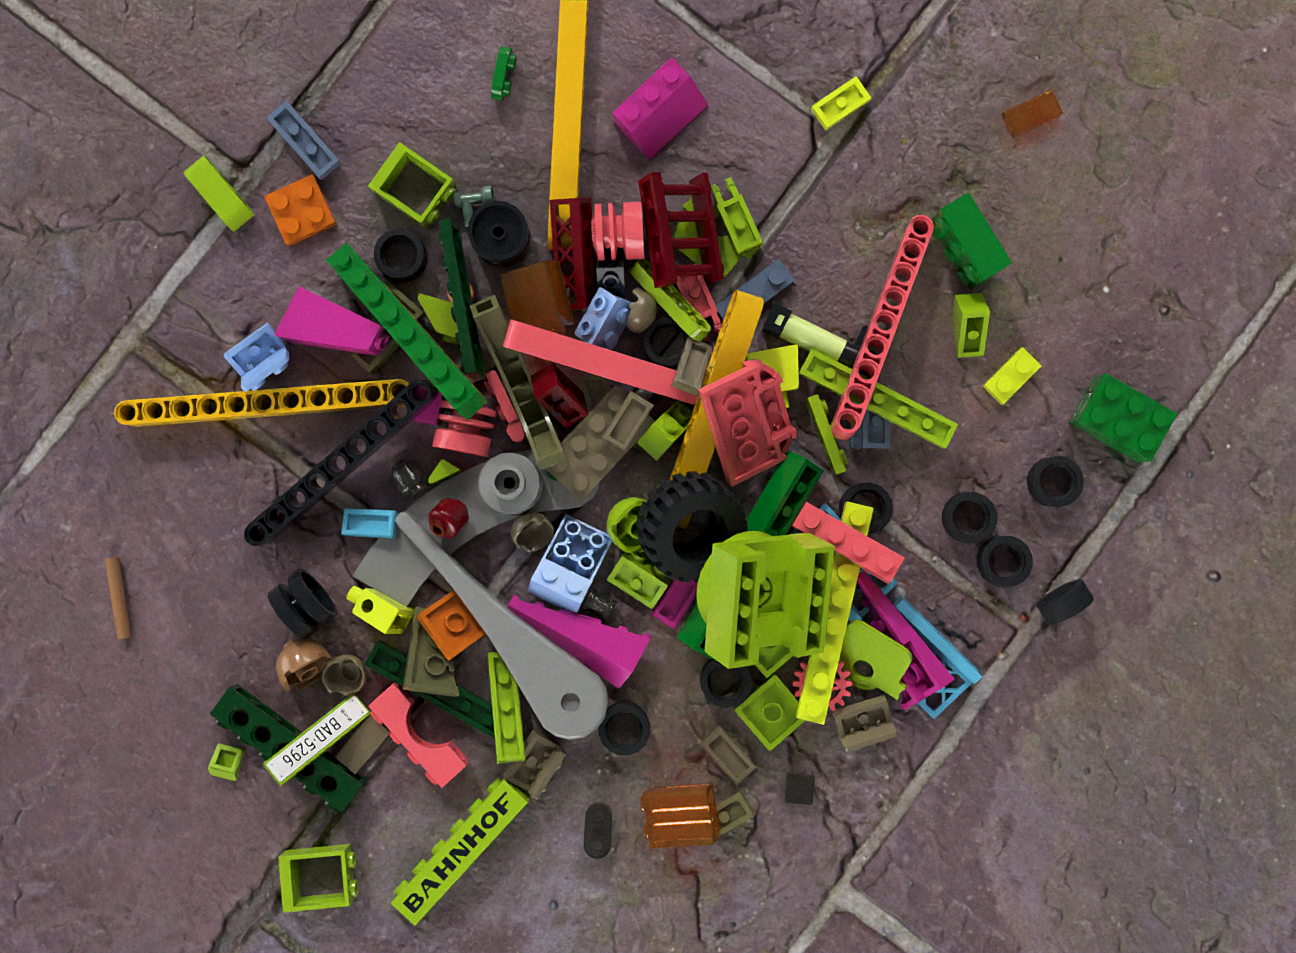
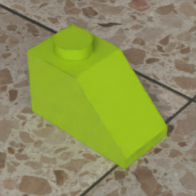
(440, 317)
(970, 324)

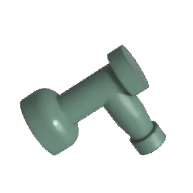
(466, 201)

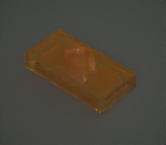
(1032, 113)

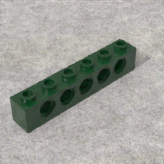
(282, 731)

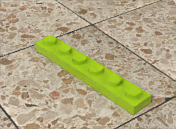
(883, 401)

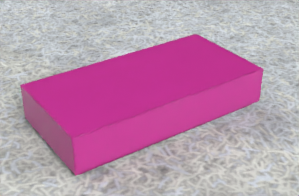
(675, 602)

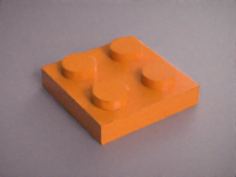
(300, 210)
(450, 625)

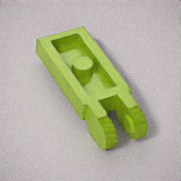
(737, 219)

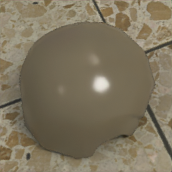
(642, 311)
(532, 531)
(344, 675)

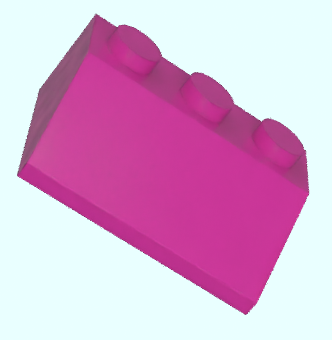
(660, 109)

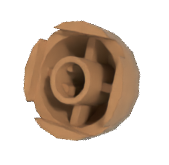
(301, 663)

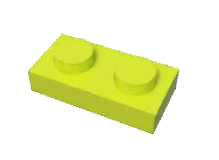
(841, 103)
(1011, 375)

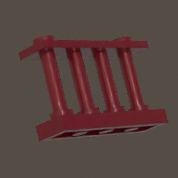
(658, 230)

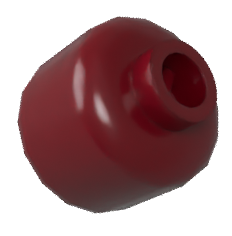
(448, 518)

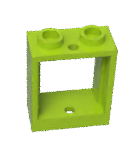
(391, 170)
(290, 881)

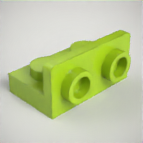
(639, 578)

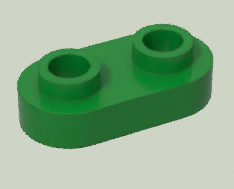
(501, 84)

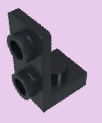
(611, 275)

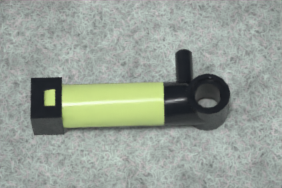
(809, 336)

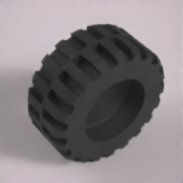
(670, 505)

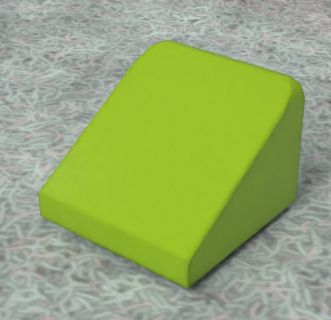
(443, 471)
(226, 762)

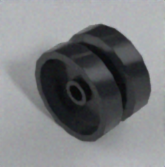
(495, 218)
(302, 604)

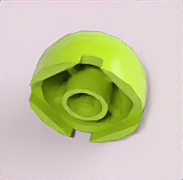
(622, 524)

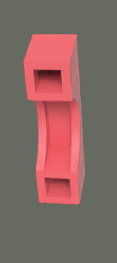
(849, 542)
(439, 760)

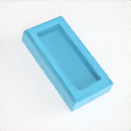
(369, 523)

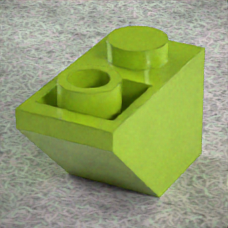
(666, 430)

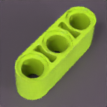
(218, 193)

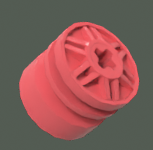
(618, 231)
(464, 434)

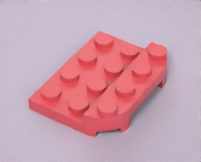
(748, 420)

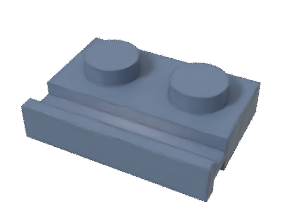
(872, 433)

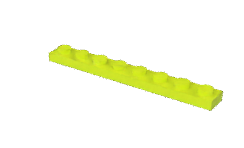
(823, 666)

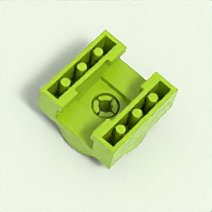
(765, 594)

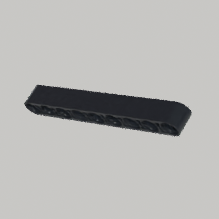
(328, 466)

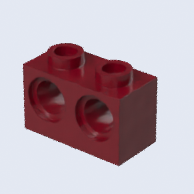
(559, 395)

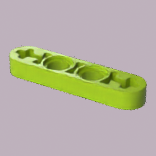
(672, 302)

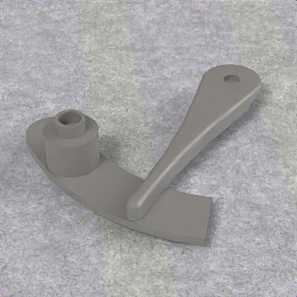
(557, 685)

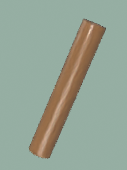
(118, 598)

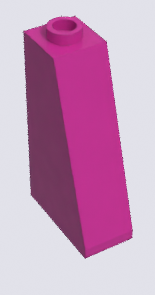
(324, 324)

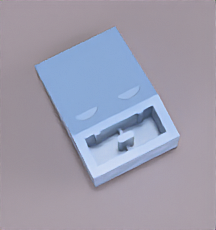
(569, 564)

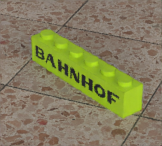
(460, 850)

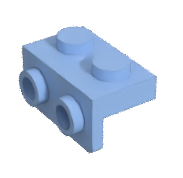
(604, 320)

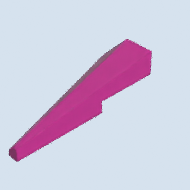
(602, 648)
(925, 672)

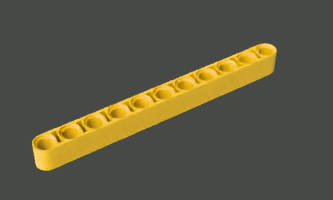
(568, 109)
(253, 403)

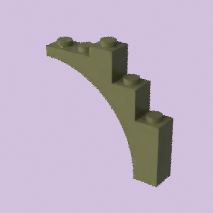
(517, 379)

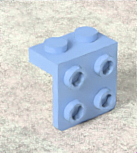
(258, 357)

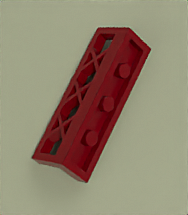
(582, 248)

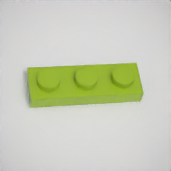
(818, 410)

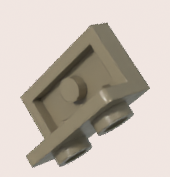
(864, 723)
(541, 761)

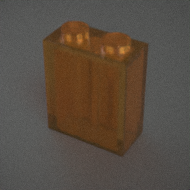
(538, 296)
(680, 815)

